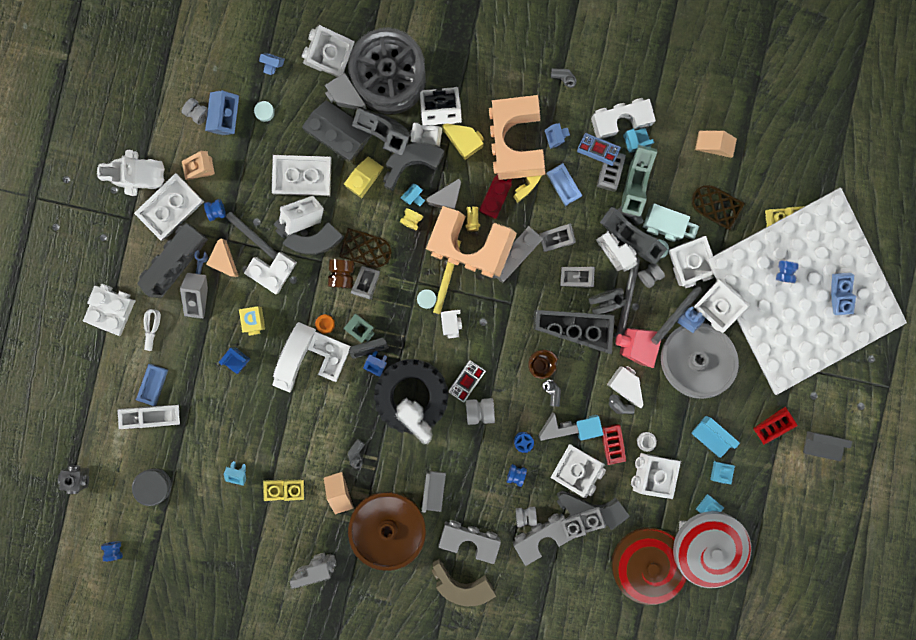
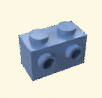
(222, 113)

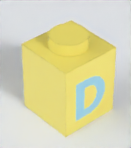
(252, 320)

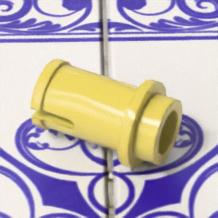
(472, 219)

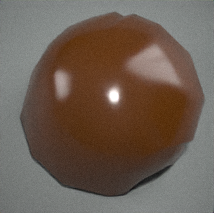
(542, 363)

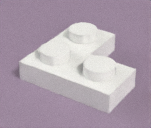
(271, 276)
(334, 352)

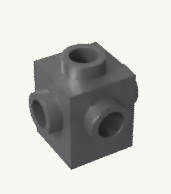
(73, 479)

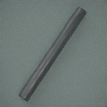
(250, 234)
(676, 315)

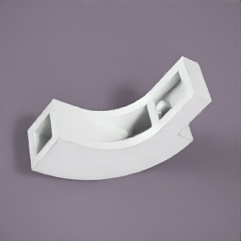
(292, 356)

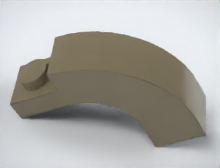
(459, 593)

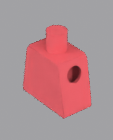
(638, 347)

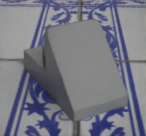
(551, 430)

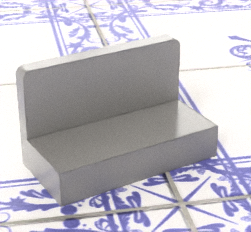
(433, 491)

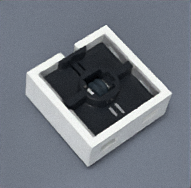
(440, 106)

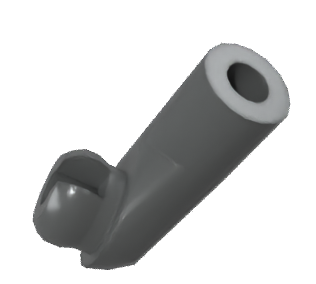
(554, 390)
(618, 407)
(354, 454)

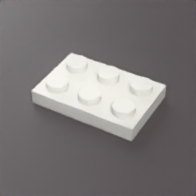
(301, 175)
(169, 207)

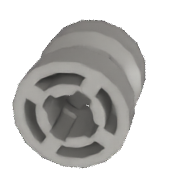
(195, 111)
(651, 274)
(521, 517)

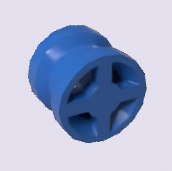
(214, 210)
(526, 442)
(516, 475)
(111, 551)

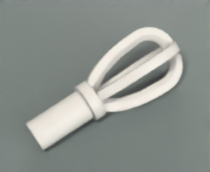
(150, 334)

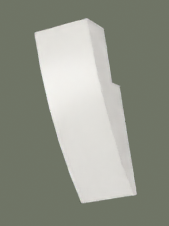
(148, 416)

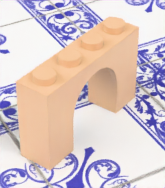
(505, 115)
(489, 259)

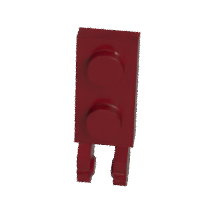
(495, 197)

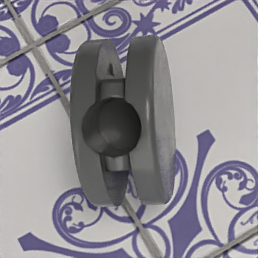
(608, 301)
(151, 487)

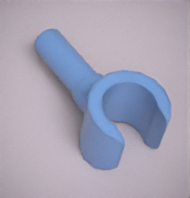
(200, 261)

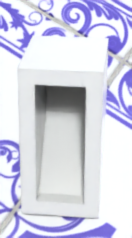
(627, 385)

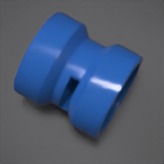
(787, 271)

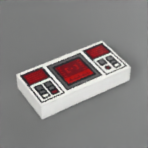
(466, 381)

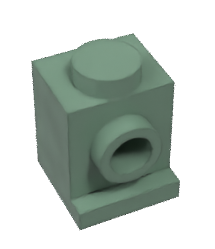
(353, 325)

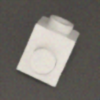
(426, 134)

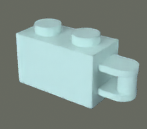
(669, 223)

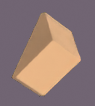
(716, 143)
(222, 259)
(337, 493)

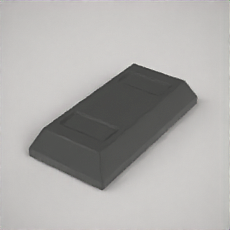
(368, 348)

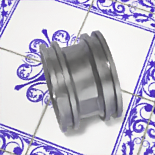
(383, 42)

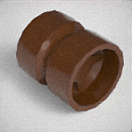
(340, 273)

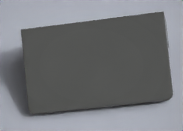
(825, 446)

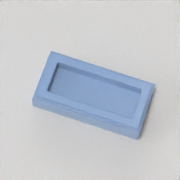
(564, 184)

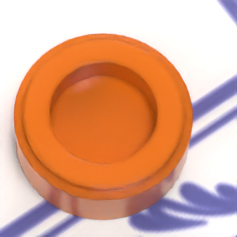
(325, 324)

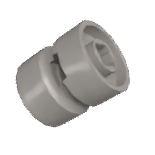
(480, 411)

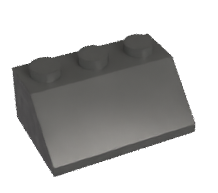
(336, 131)

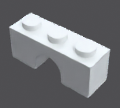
(638, 113)

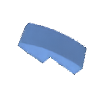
(841, 291)

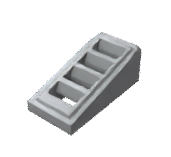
(608, 185)

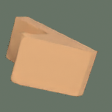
(198, 166)

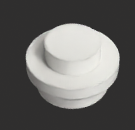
(646, 441)

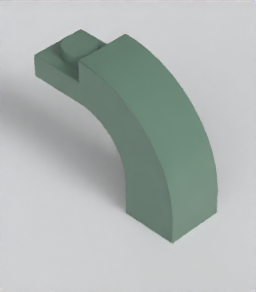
(636, 182)

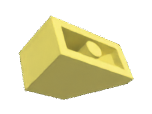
(464, 139)
(363, 176)

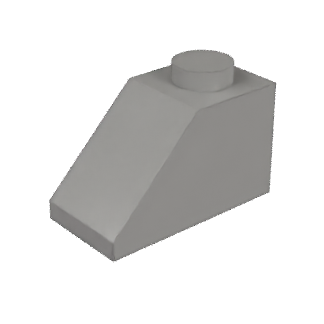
(344, 93)
(194, 295)

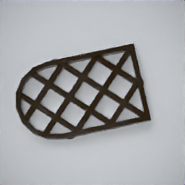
(730, 198)
(370, 250)

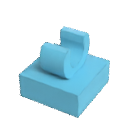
(412, 195)
(722, 472)
(235, 476)
(709, 504)

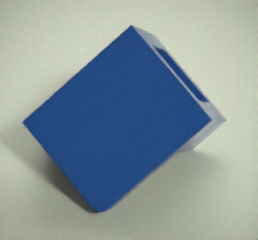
(234, 360)

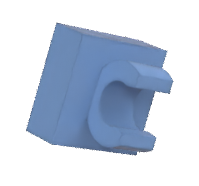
(271, 62)
(556, 135)
(691, 319)

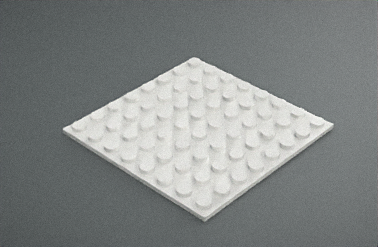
(794, 323)

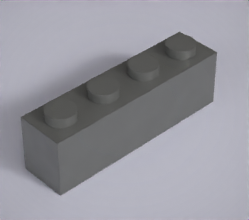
(171, 261)
(582, 328)

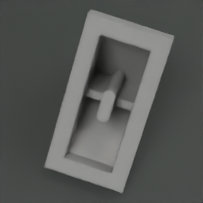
(446, 196)
(557, 238)
(577, 277)
(365, 282)

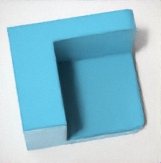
(635, 138)
(589, 428)

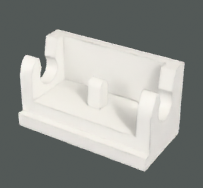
(301, 214)

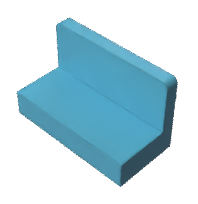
(714, 436)

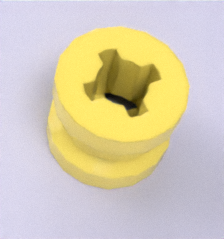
(411, 219)

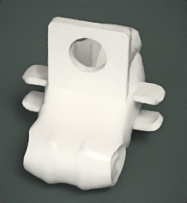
(132, 173)

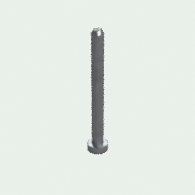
(628, 295)

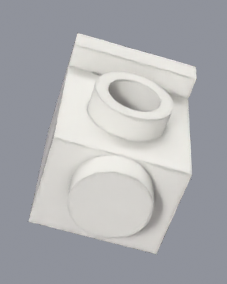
(451, 323)

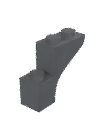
(612, 511)

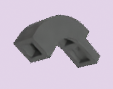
(388, 130)
(413, 154)
(643, 244)
(314, 245)

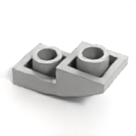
(583, 522)

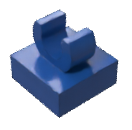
(374, 364)

